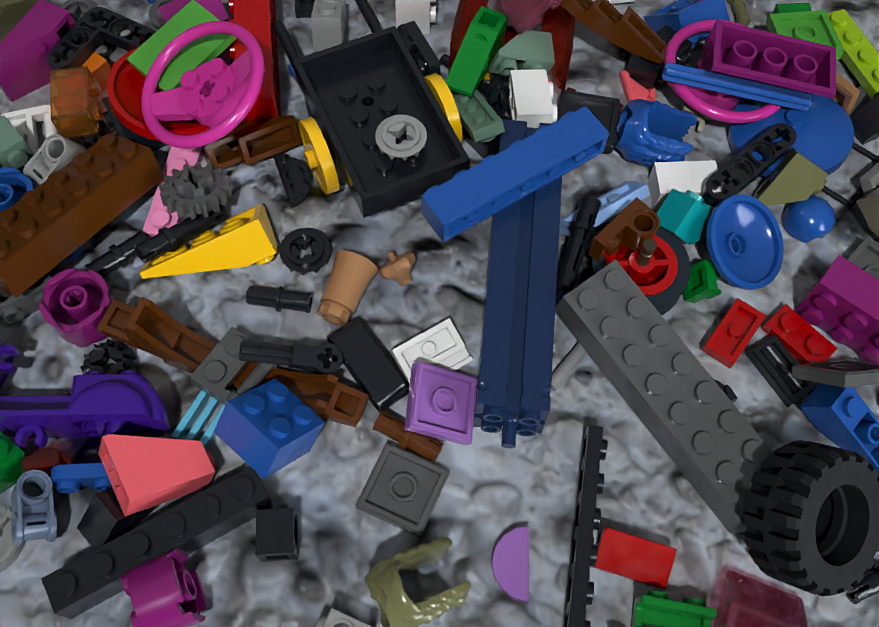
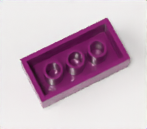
(846, 308)

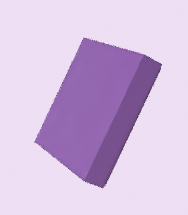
(441, 403)

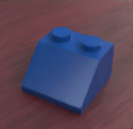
(684, 12)

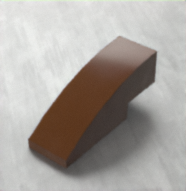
(253, 142)

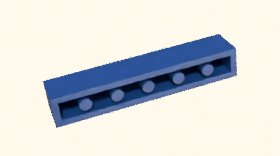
(513, 173)

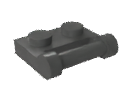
(224, 366)

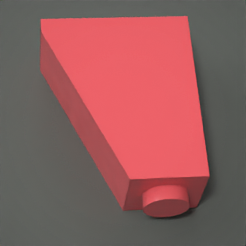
(154, 469)

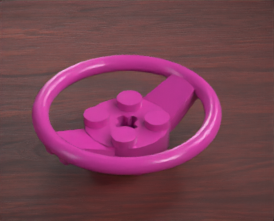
(210, 93)
(707, 102)

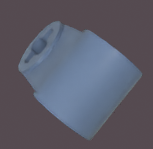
(33, 516)

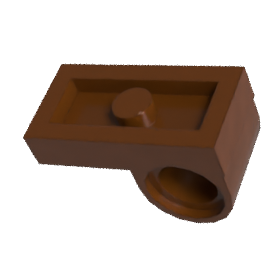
(624, 230)

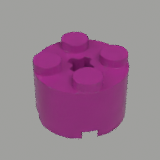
(76, 304)
(164, 592)

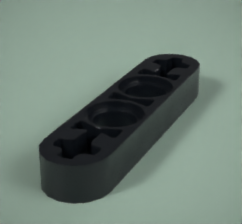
(751, 166)

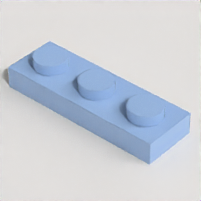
(612, 204)

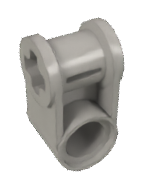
(51, 157)

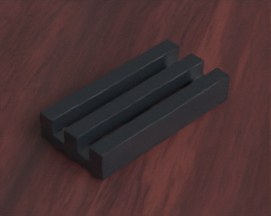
(776, 373)

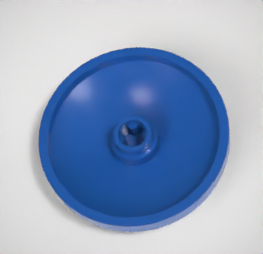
(822, 132)

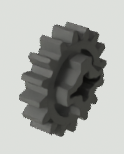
(195, 190)

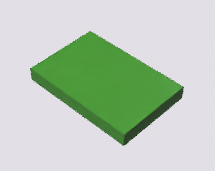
(187, 59)

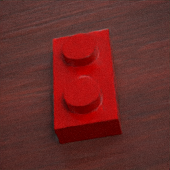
(733, 333)
(799, 336)

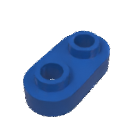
(72, 477)

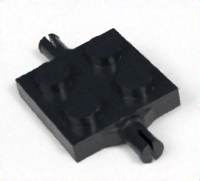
(419, 48)

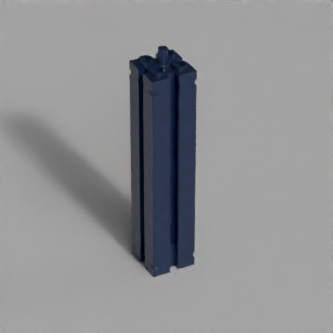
(519, 309)

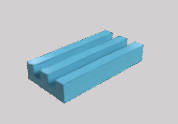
(191, 416)

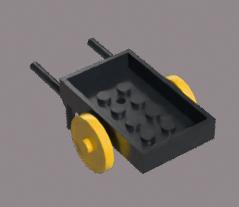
(350, 94)

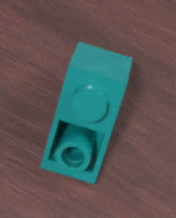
(685, 216)

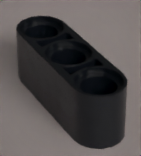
(368, 365)

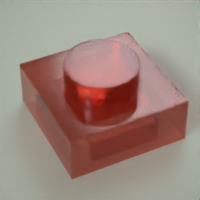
(44, 460)

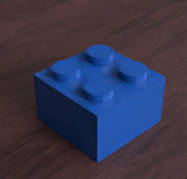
(268, 427)

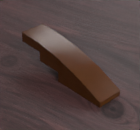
(622, 29)

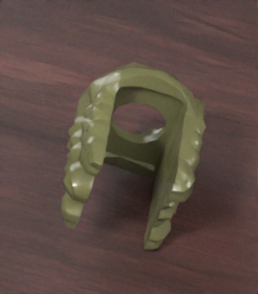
(394, 602)

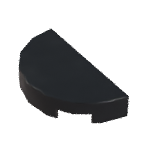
(295, 178)

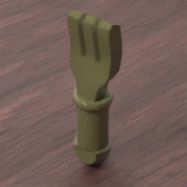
(739, 8)

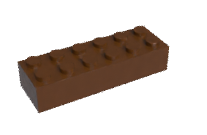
(72, 208)

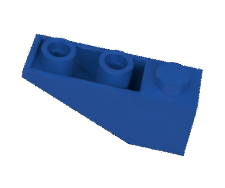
(844, 420)

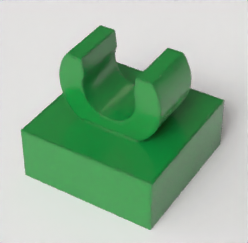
(702, 282)

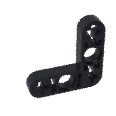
(92, 26)

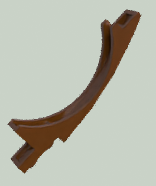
(162, 336)

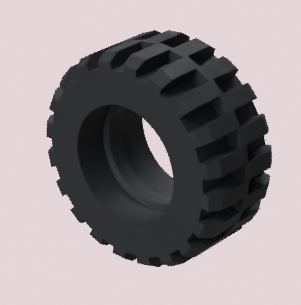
(813, 517)

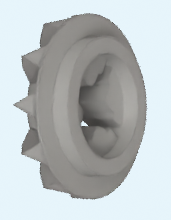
(396, 126)

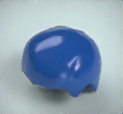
(809, 219)

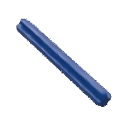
(736, 86)

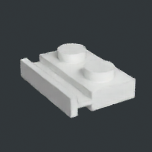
(436, 346)

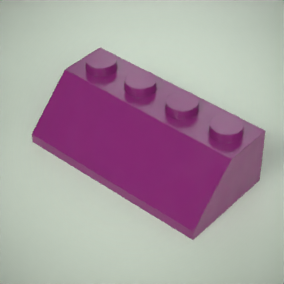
(771, 58)

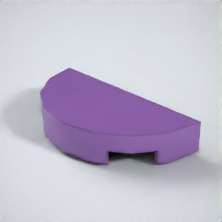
(511, 564)

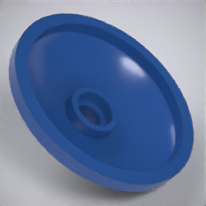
(745, 242)

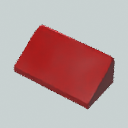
(635, 558)

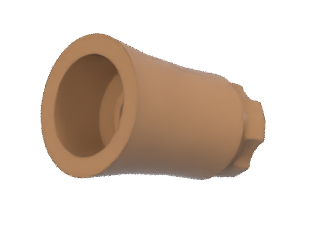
(345, 286)

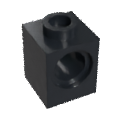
(276, 533)

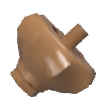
(398, 267)

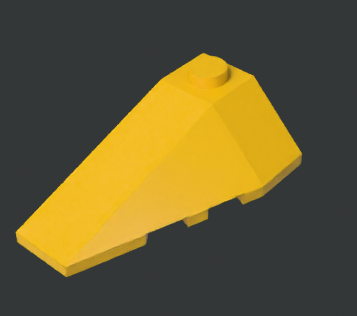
(239, 243)

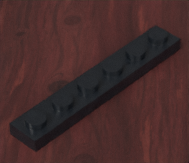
(587, 519)

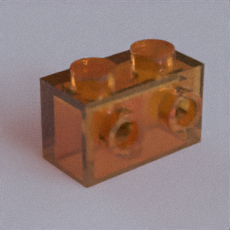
(75, 101)

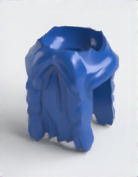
(653, 132)

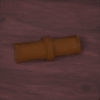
(419, 443)

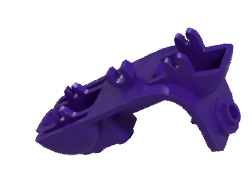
(96, 407)

